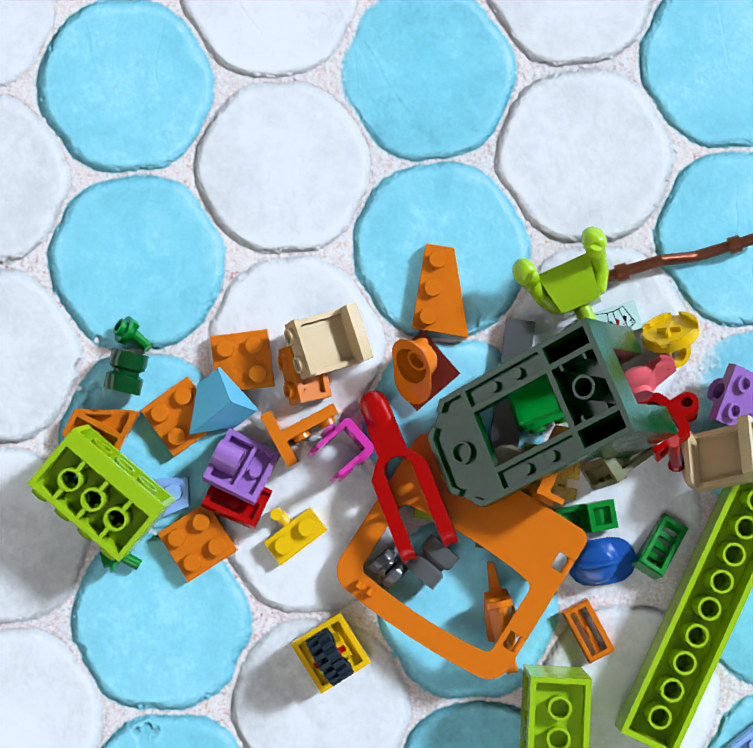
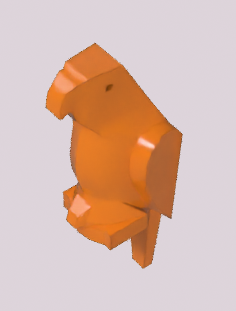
(498, 613)

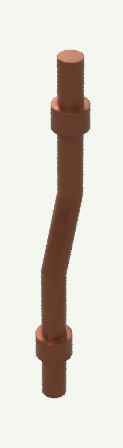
(732, 244)

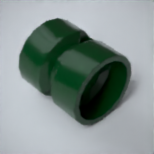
(125, 371)

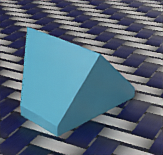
(219, 404)

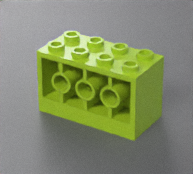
(116, 479)
(555, 707)

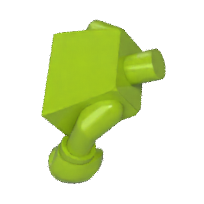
(572, 285)

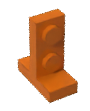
(297, 431)

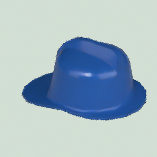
(603, 562)

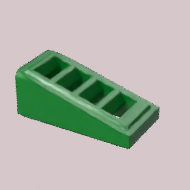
(658, 571)

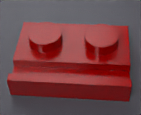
(234, 508)

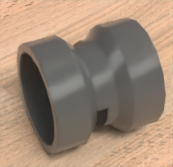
(385, 561)

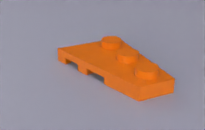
(439, 294)

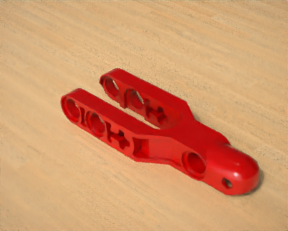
(388, 445)

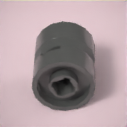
(432, 561)

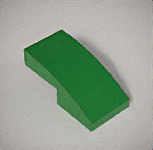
(591, 516)

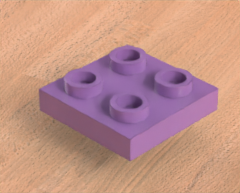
(731, 395)
(241, 466)

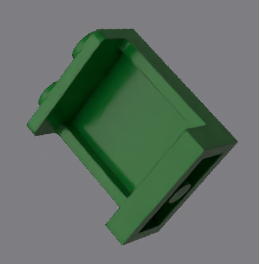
(535, 407)

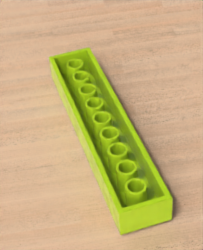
(694, 626)

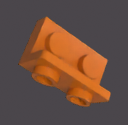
(295, 388)

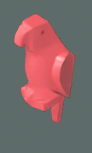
(647, 377)

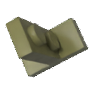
(610, 471)

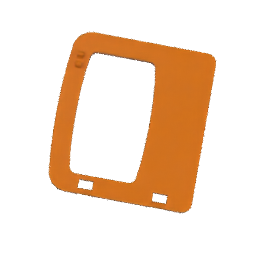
(514, 530)

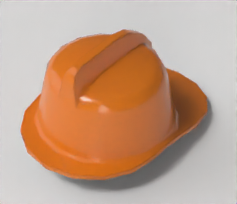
(413, 367)

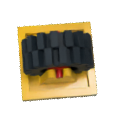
(330, 652)

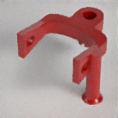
(682, 410)

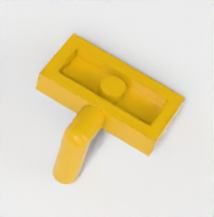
(294, 534)

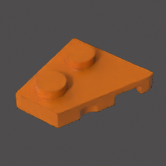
(109, 423)

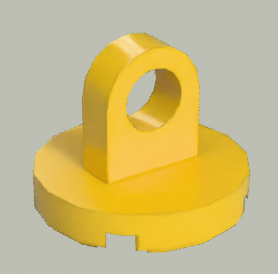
(670, 334)

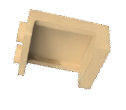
(328, 341)
(719, 456)

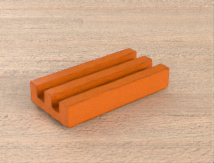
(576, 608)

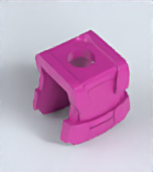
(358, 438)

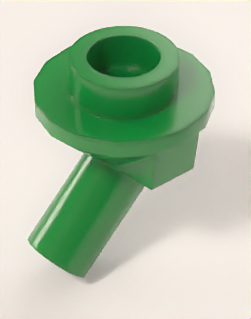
(126, 330)
(130, 560)

